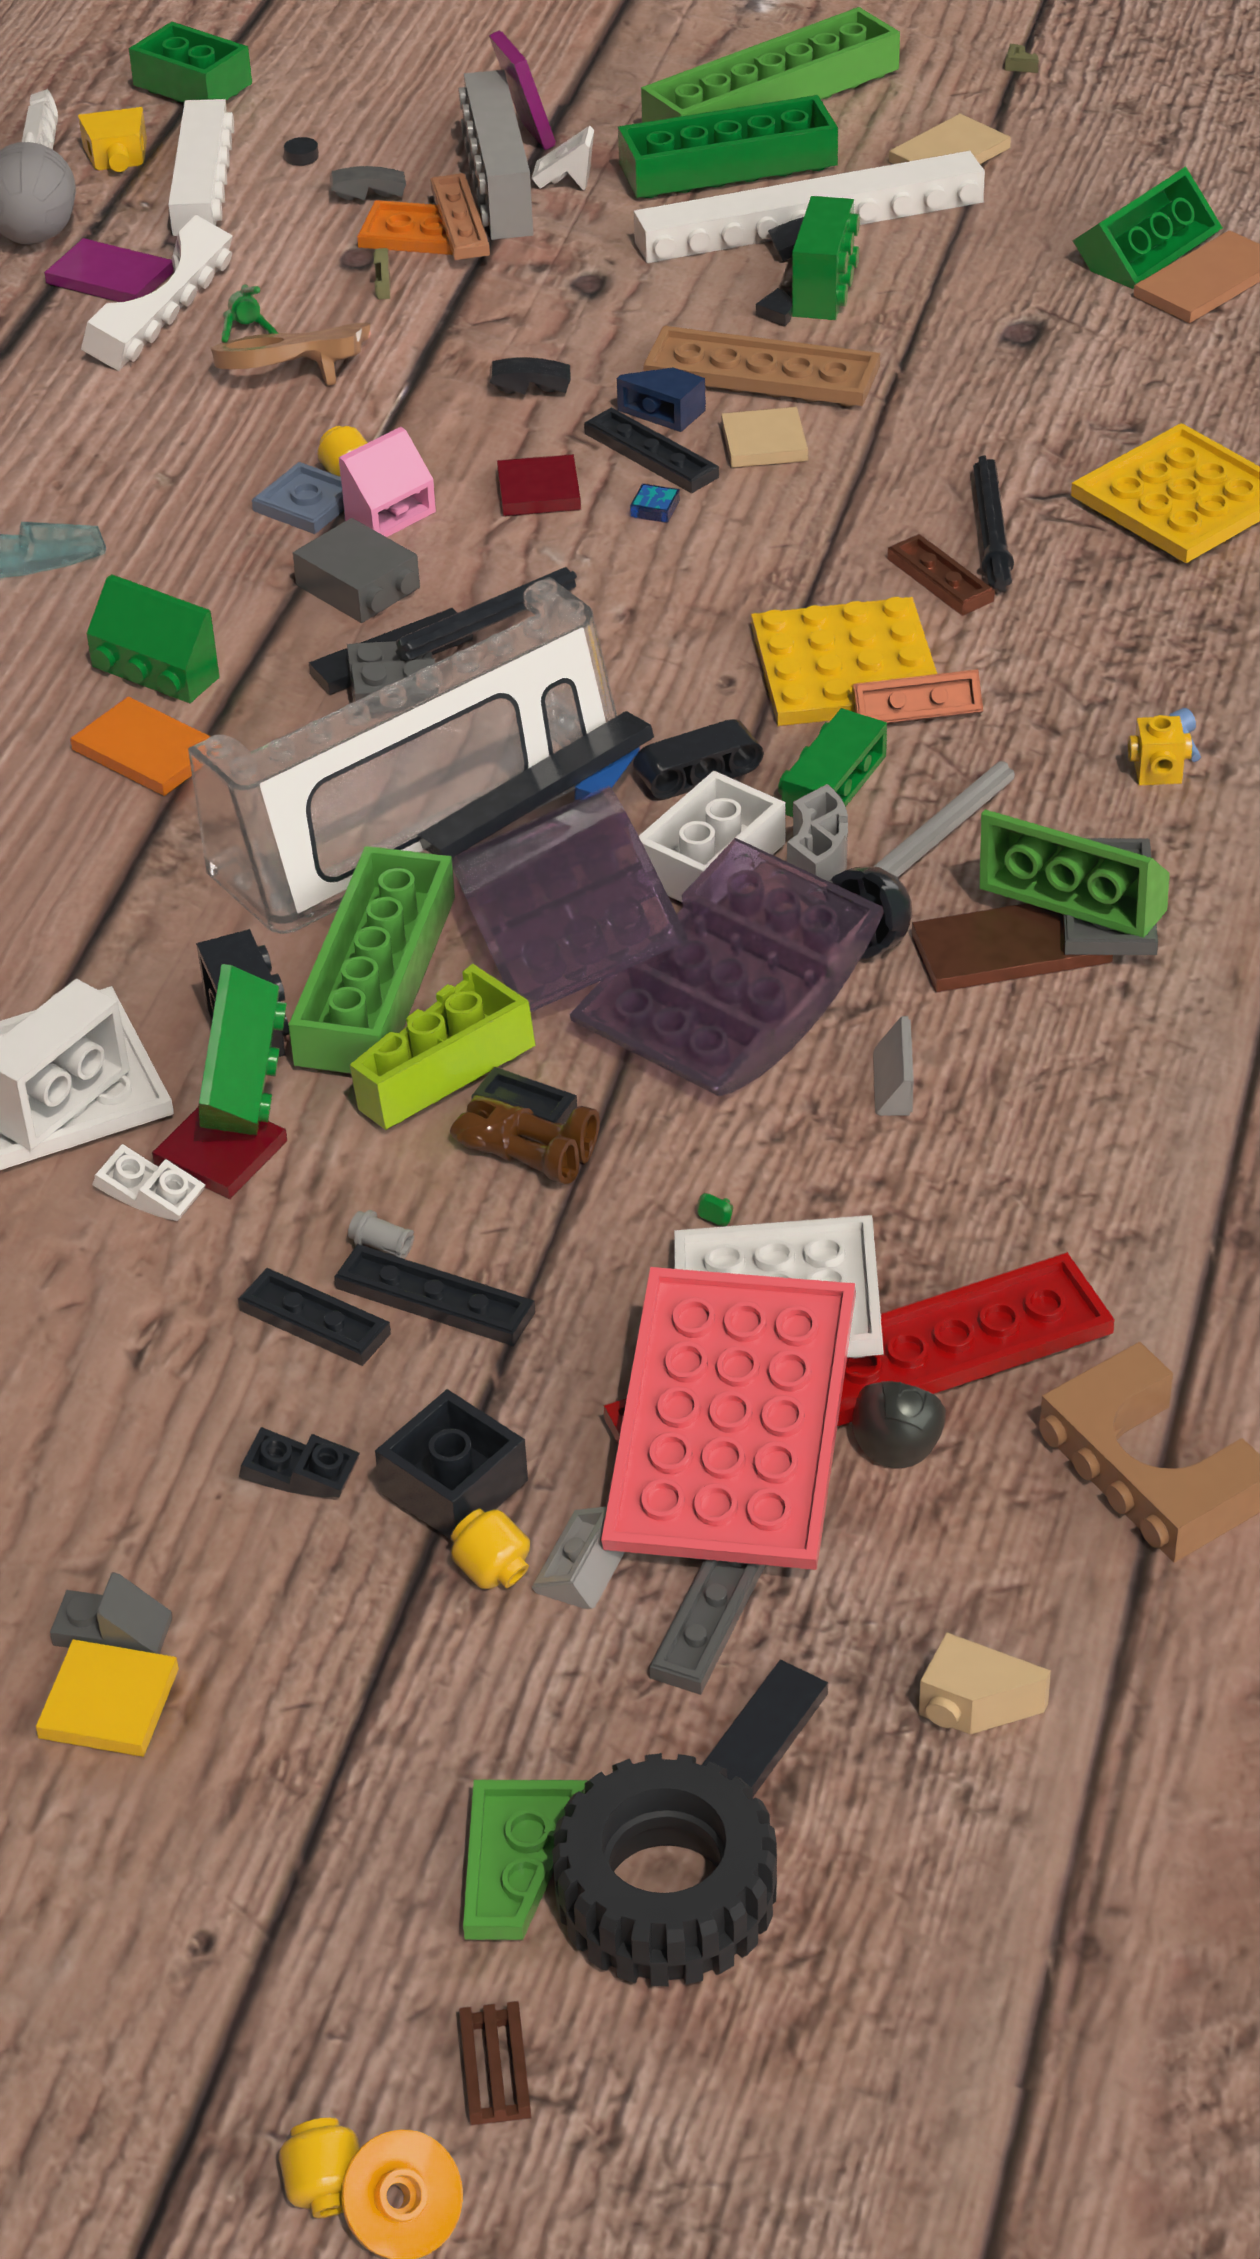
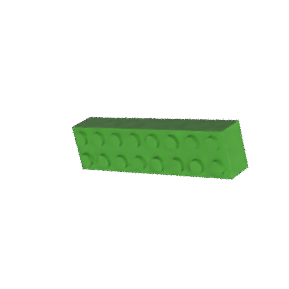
(799, 64)

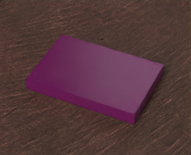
(523, 89)
(108, 271)

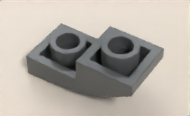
(355, 181)

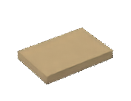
(953, 137)

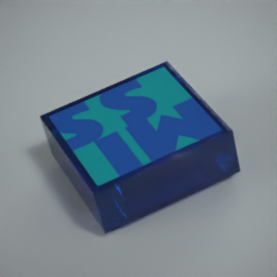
(655, 503)

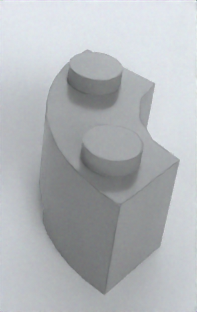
(819, 834)

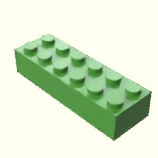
(372, 957)

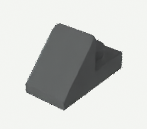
(117, 1618)

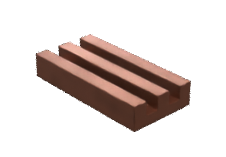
(490, 2020)

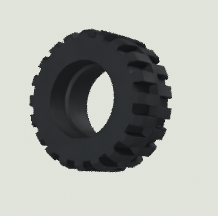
(672, 1931)

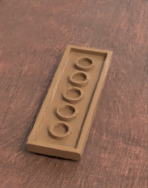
(767, 365)

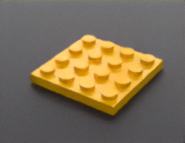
(1176, 492)
(822, 650)

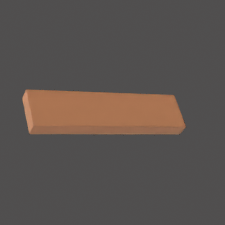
(459, 216)

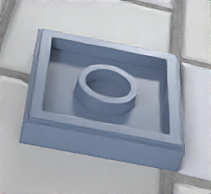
(302, 498)

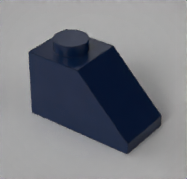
(662, 396)

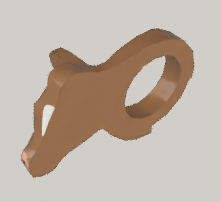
(268, 349)

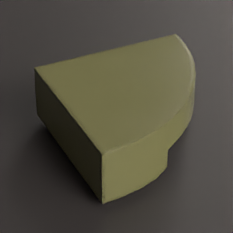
(1020, 60)
(382, 273)

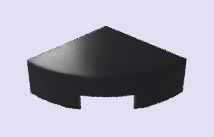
(775, 307)

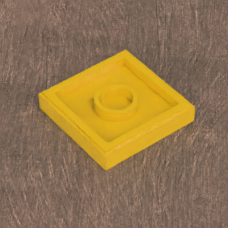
(107, 1698)

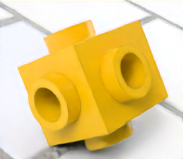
(1159, 750)

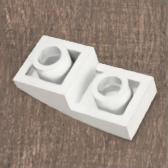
(141, 1184)

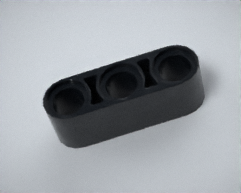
(683, 761)

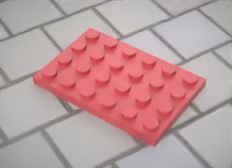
(731, 1418)

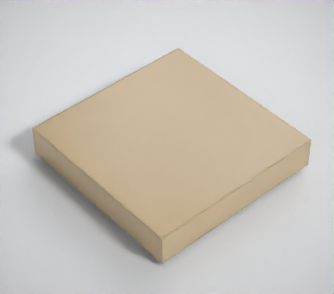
(764, 437)

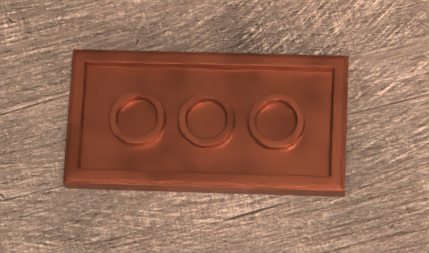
(995, 946)

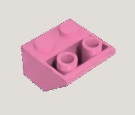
(386, 484)

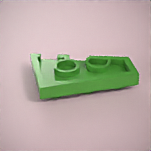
(511, 1853)

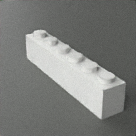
(201, 163)

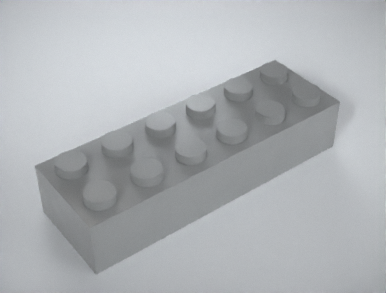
(496, 155)

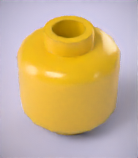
(336, 443)
(490, 1549)
(316, 2163)

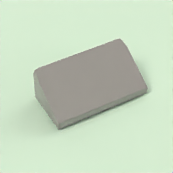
(894, 1071)
(578, 1564)

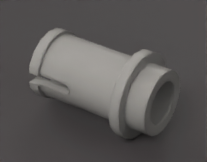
(380, 1234)

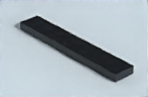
(536, 785)

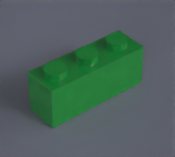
(840, 756)

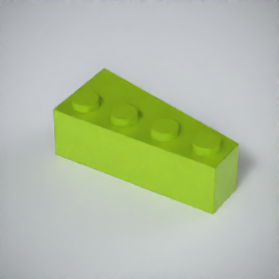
(442, 1048)

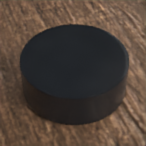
(301, 151)

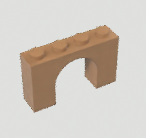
(1171, 1507)

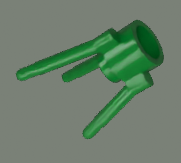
(245, 310)

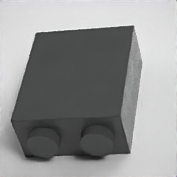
(356, 570)

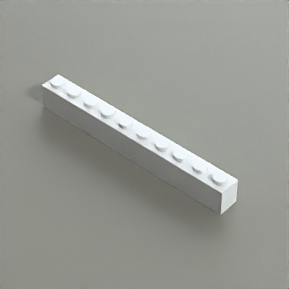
(748, 215)

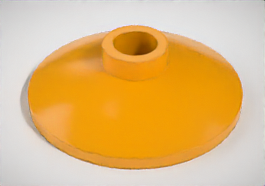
(429, 2189)

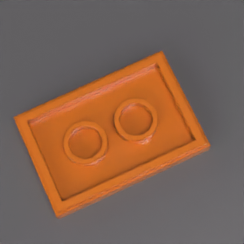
(404, 228)
(140, 745)

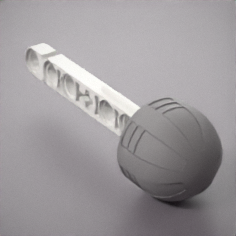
(35, 179)

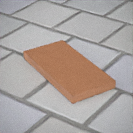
(1203, 277)

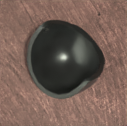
(897, 1423)

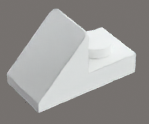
(570, 157)

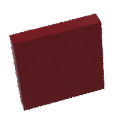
(538, 485)
(220, 1157)

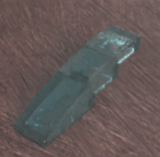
(48, 547)

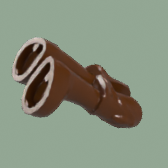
(498, 1129)

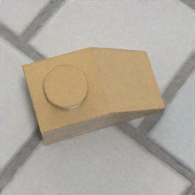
(980, 1687)

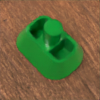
(715, 1209)

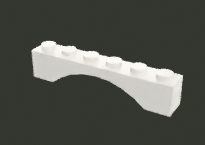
(125, 327)

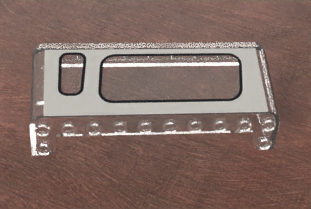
(296, 813)

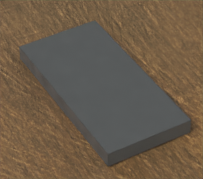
(1093, 939)

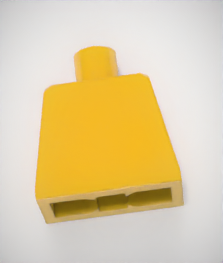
(114, 138)

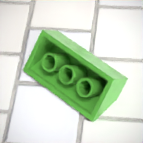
(1071, 874)

